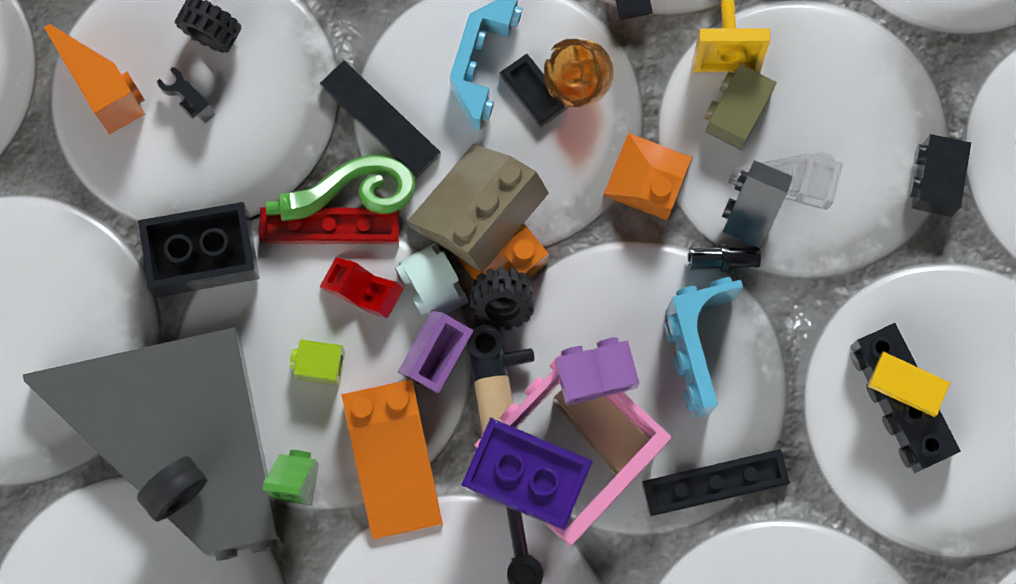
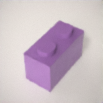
(435, 351)

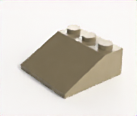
(480, 205)

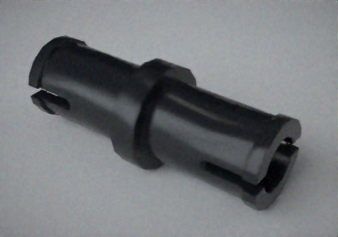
(723, 257)

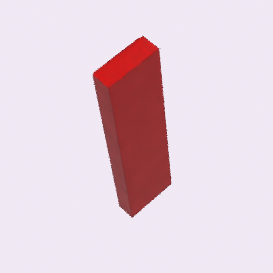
(331, 227)

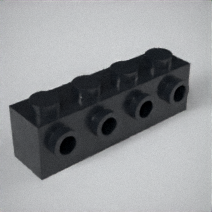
(921, 436)

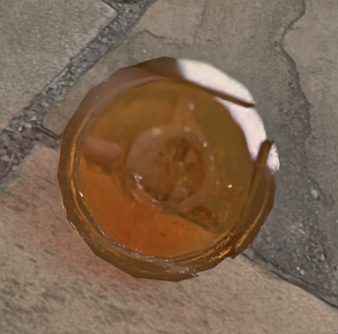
(578, 72)

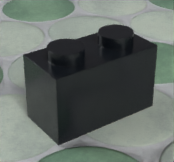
(940, 175)
(757, 203)

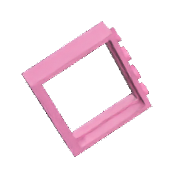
(538, 392)

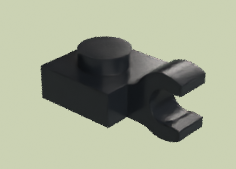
(192, 100)

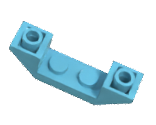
(495, 18)

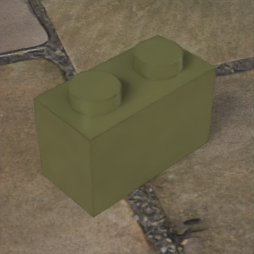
(739, 107)

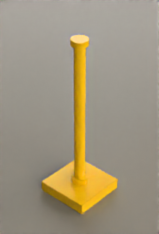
(730, 46)

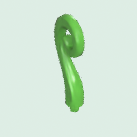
(309, 201)

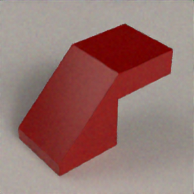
(361, 288)

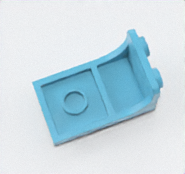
(682, 330)

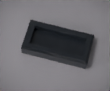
(530, 89)

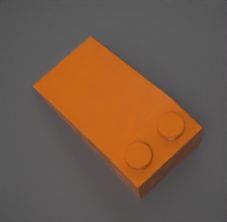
(392, 459)

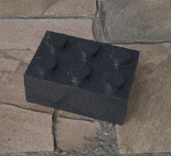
(198, 249)

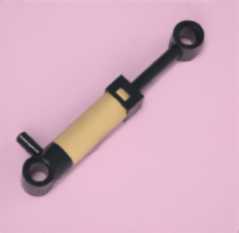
(493, 398)

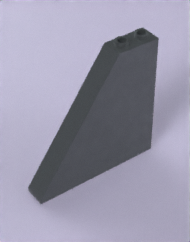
(171, 404)

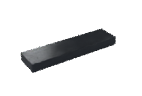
(380, 118)
(715, 482)

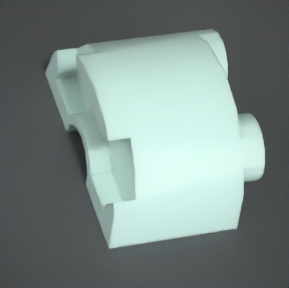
(432, 280)

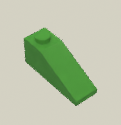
(292, 478)

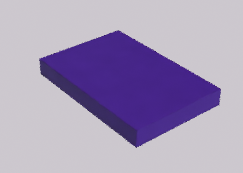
(526, 474)

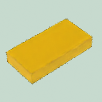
(909, 384)

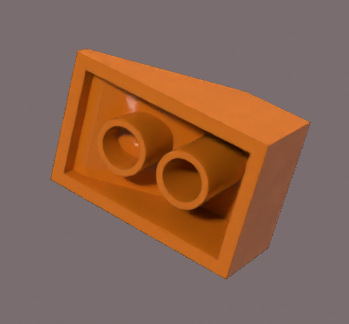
(108, 92)

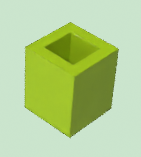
(317, 362)

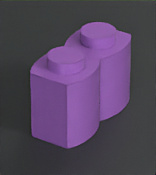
(596, 371)

